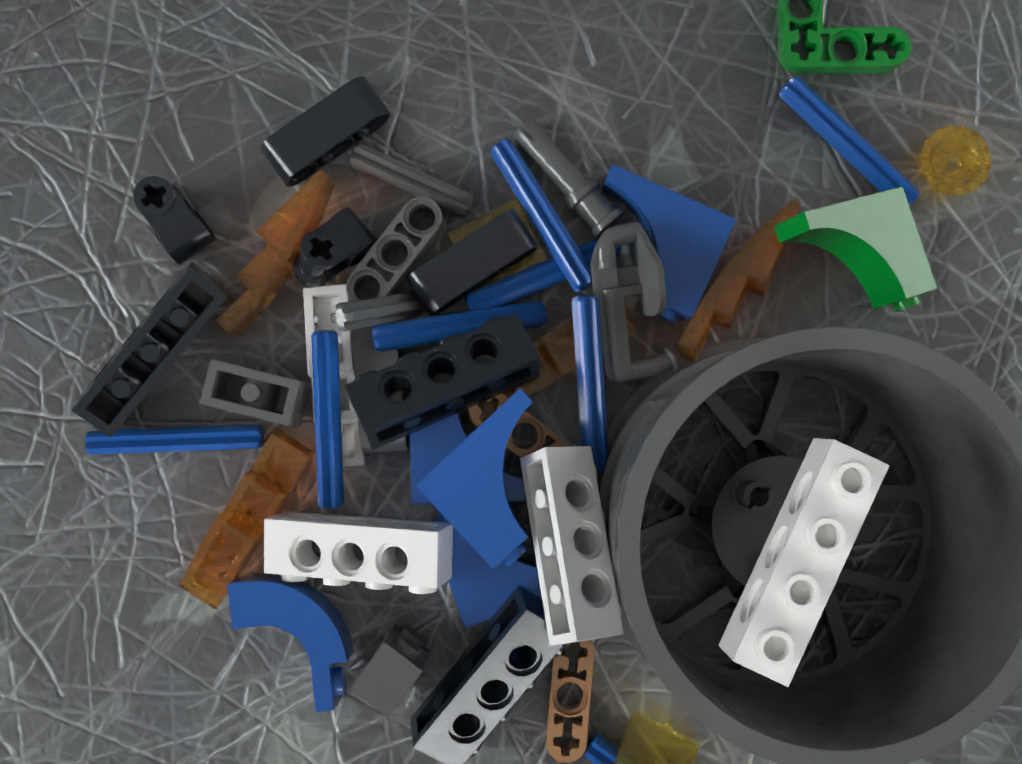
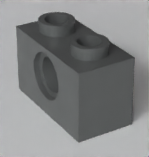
(254, 393)
(392, 669)

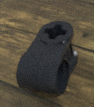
(176, 222)
(332, 248)

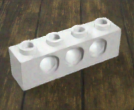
(425, 543)
(571, 545)
(802, 559)

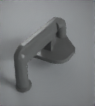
(631, 283)

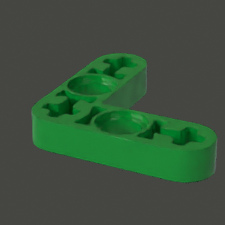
(821, 43)

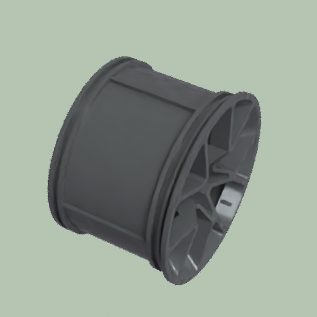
(958, 631)

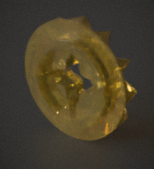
(973, 160)

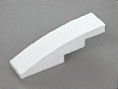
(318, 305)

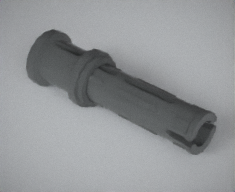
(580, 192)

